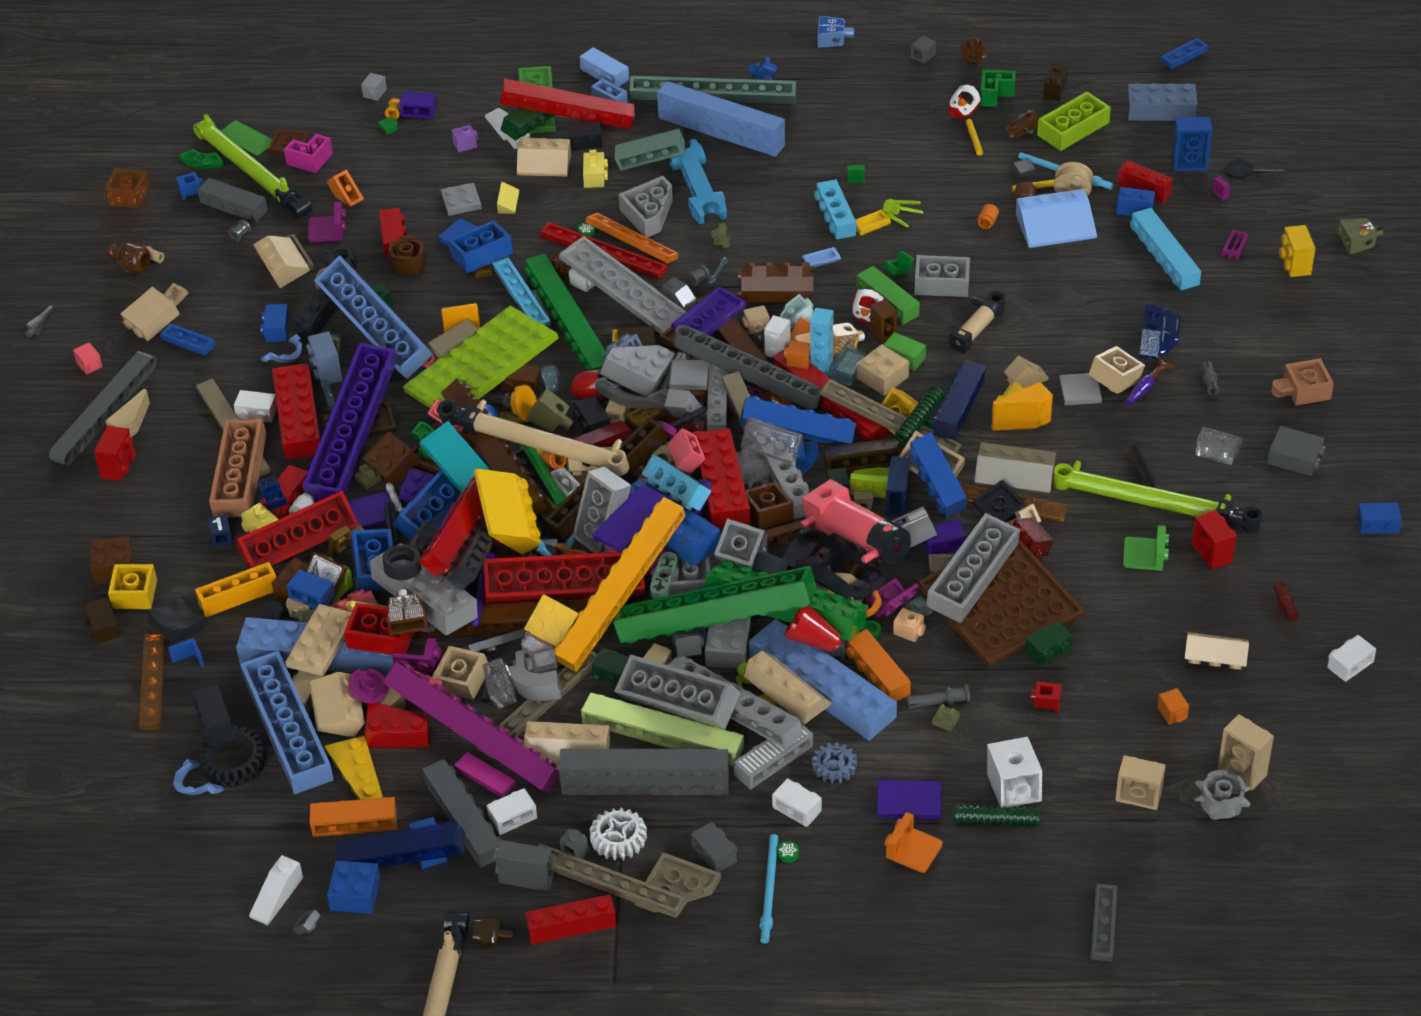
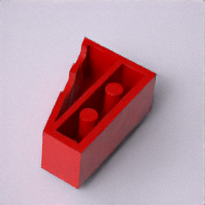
(395, 728)

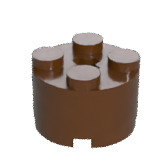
(407, 255)

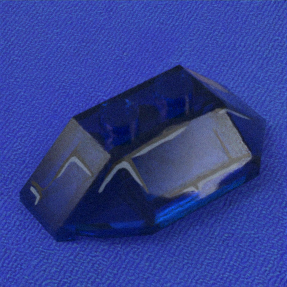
(1159, 331)

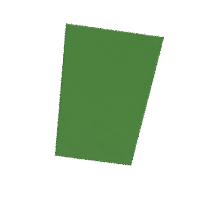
(247, 137)

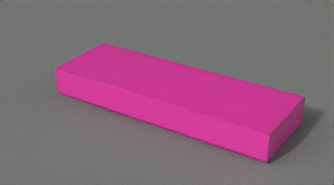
(484, 775)

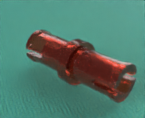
(1286, 601)

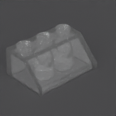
(772, 441)

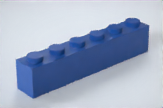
(806, 422)

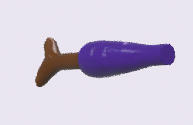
(1147, 381)

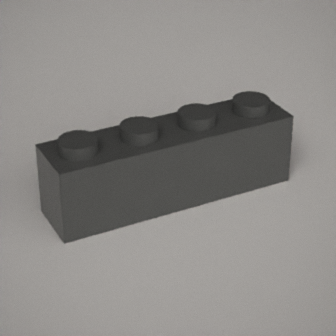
(232, 200)

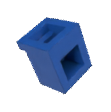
(188, 184)

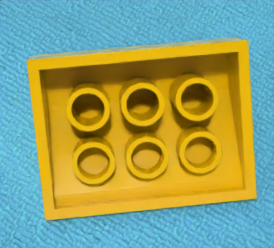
(508, 509)

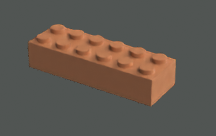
(238, 467)

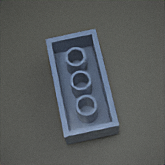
(1161, 101)

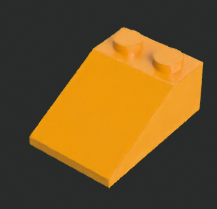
(1023, 409)

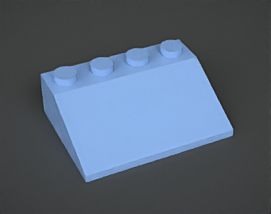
(1055, 218)

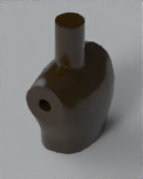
(488, 931)

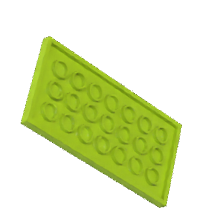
(485, 357)

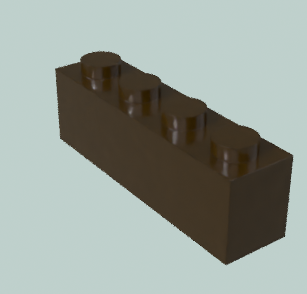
(861, 454)

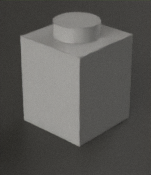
(374, 86)

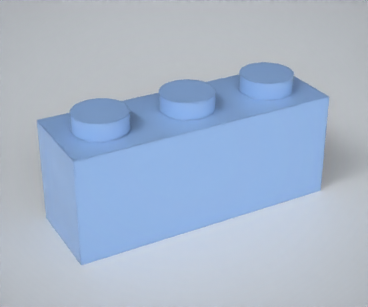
(603, 66)

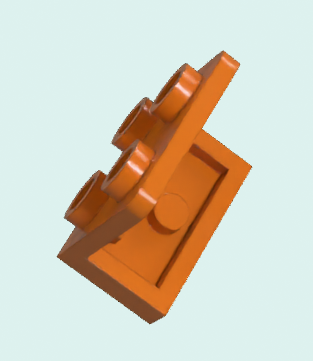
(911, 846)

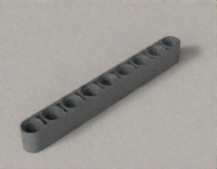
(750, 367)
(102, 408)

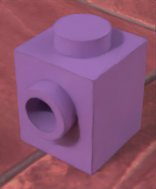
(464, 138)

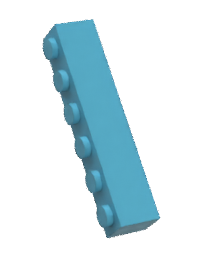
(1165, 249)

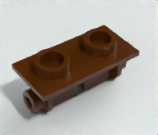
(1016, 128)

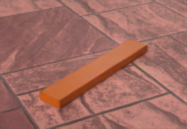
(632, 237)

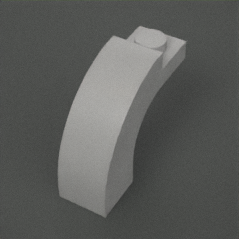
(534, 685)

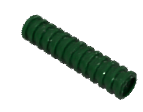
(919, 414)
(997, 815)

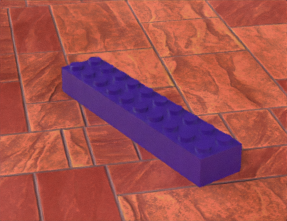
(350, 421)

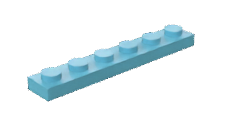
(519, 291)

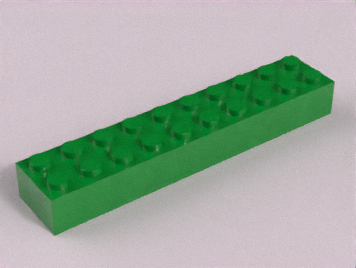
(715, 605)

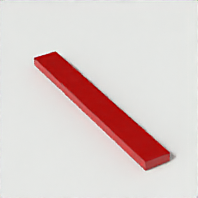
(628, 259)

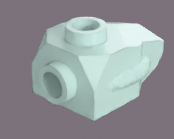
(797, 308)

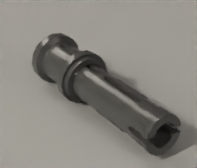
(947, 696)

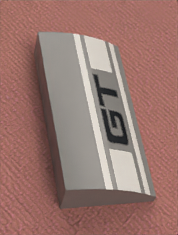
(917, 524)

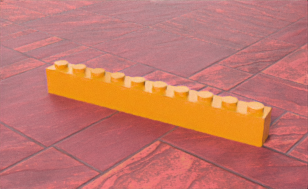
(619, 584)

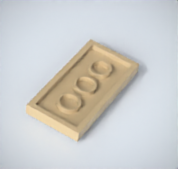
(319, 640)

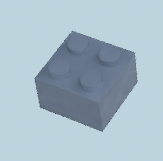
(324, 358)

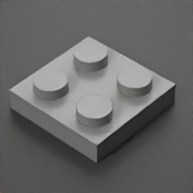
(461, 199)

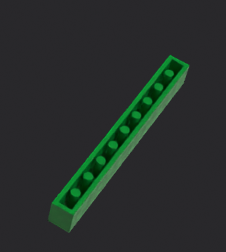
(565, 312)

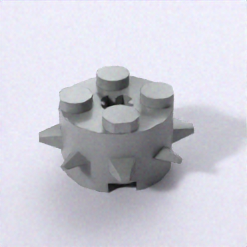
(1222, 794)

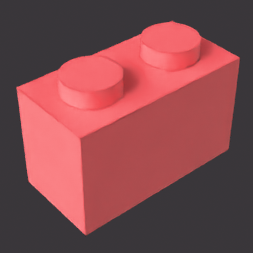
(686, 451)

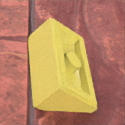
(507, 199)

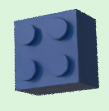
(354, 887)

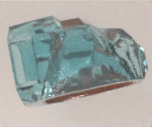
(550, 378)

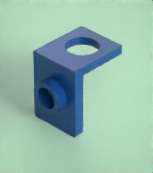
(185, 649)

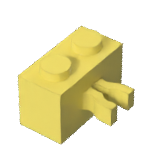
(594, 169)
(256, 518)

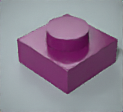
(1221, 188)

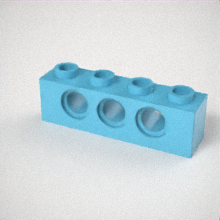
(835, 209)
(821, 339)
(676, 482)

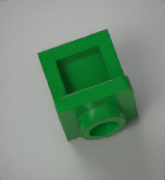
(900, 266)

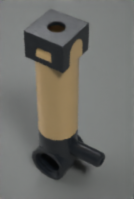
(962, 337)

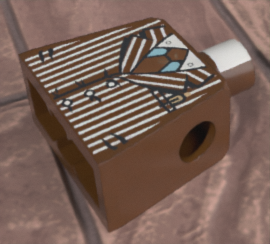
(405, 614)

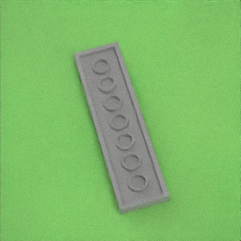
(622, 284)

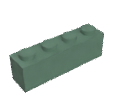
(649, 149)

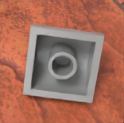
(739, 543)

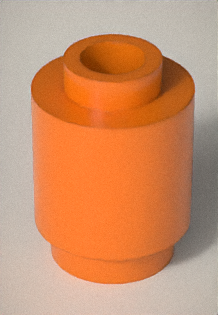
(988, 216)
(553, 461)

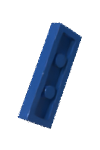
(1184, 53)
(187, 339)

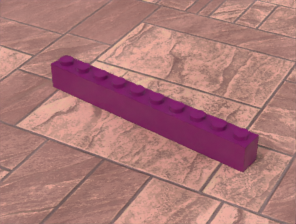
(471, 726)

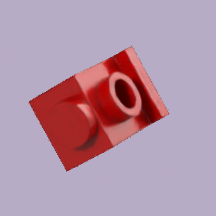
(1046, 696)

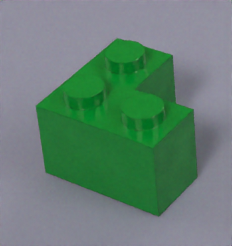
(996, 84)

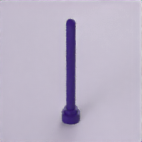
(481, 591)

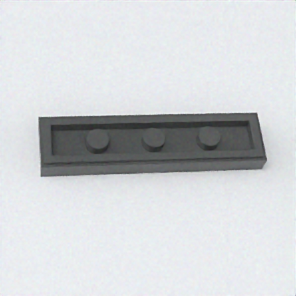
(1104, 922)

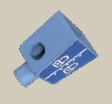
(832, 31)

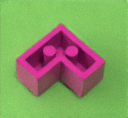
(309, 155)

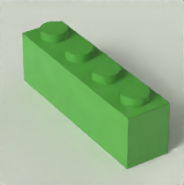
(902, 302)

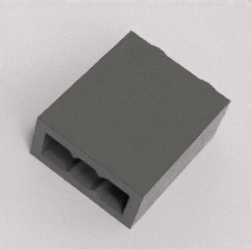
(1296, 451)
(524, 865)

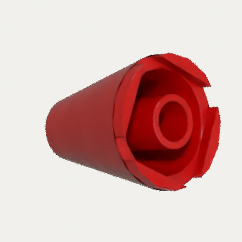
(812, 630)

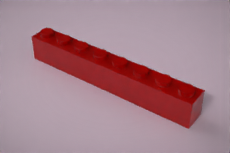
(567, 104)
(865, 428)
(453, 531)

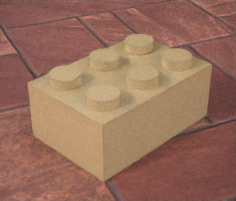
(1245, 751)

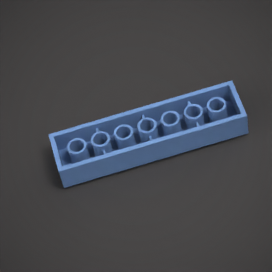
(721, 118)
(373, 315)
(268, 636)
(852, 697)
(286, 722)

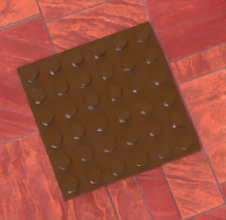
(1012, 607)

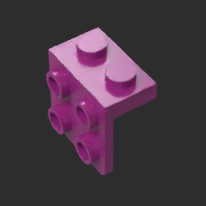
(328, 227)
(892, 597)
(425, 664)

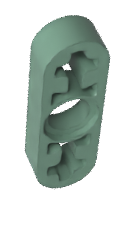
(662, 568)

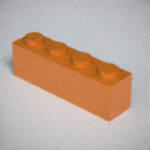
(878, 666)
(353, 816)

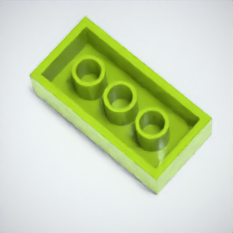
(1073, 121)

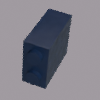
(898, 486)

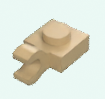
(1026, 512)

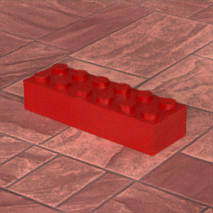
(296, 411)
(722, 468)
(296, 532)

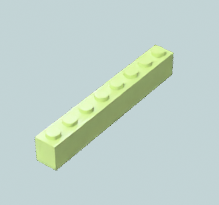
(659, 727)

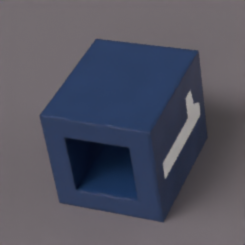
(219, 530)

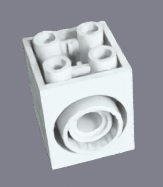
(1014, 772)

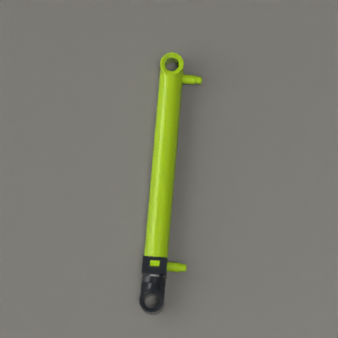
(279, 188)
(1070, 477)

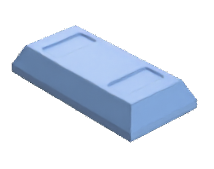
(822, 257)

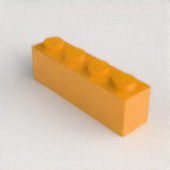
(236, 589)

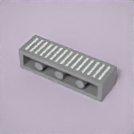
(769, 758)

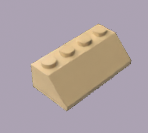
(785, 687)
(552, 737)

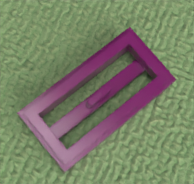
(1232, 252)

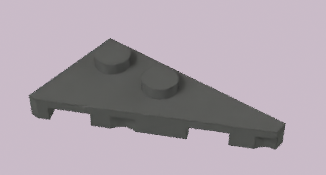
(490, 644)

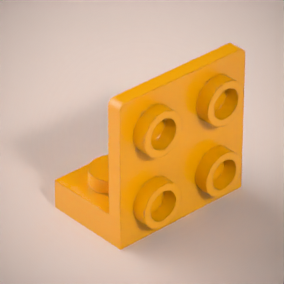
(455, 315)

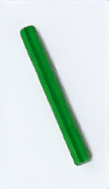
(544, 474)

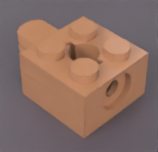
(1304, 382)

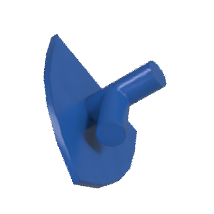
(807, 456)

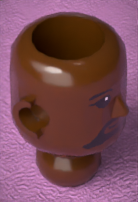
(130, 256)

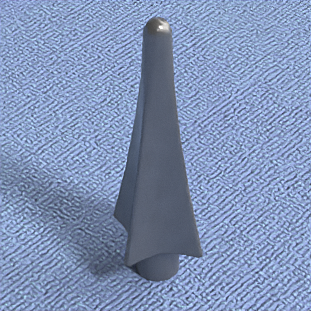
(35, 326)

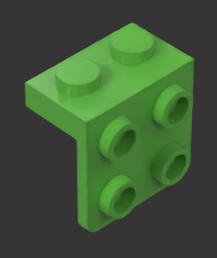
(1146, 552)

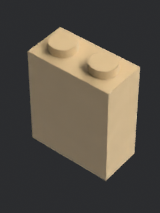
(149, 314)

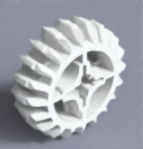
(618, 830)

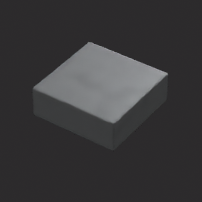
(1024, 168)

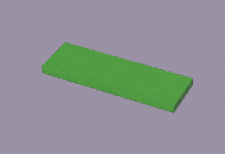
(543, 77)

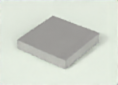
(689, 374)
(1079, 389)

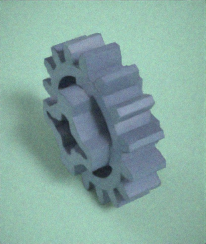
(834, 762)

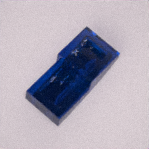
(272, 493)

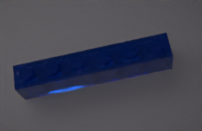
(959, 400)
(405, 846)

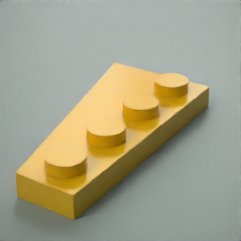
(356, 766)

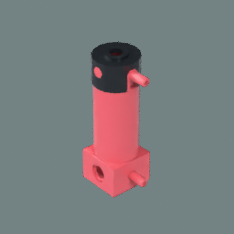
(832, 511)

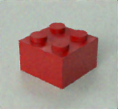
(115, 453)
(1214, 539)

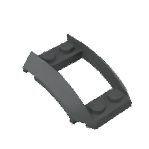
(630, 398)

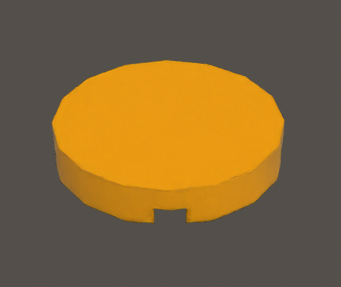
(522, 401)

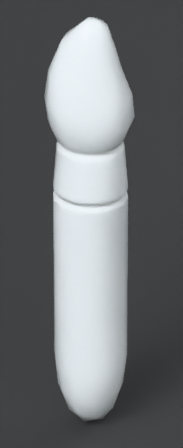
(393, 496)

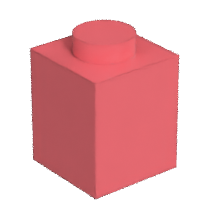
(87, 358)

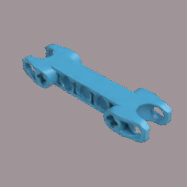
(703, 199)

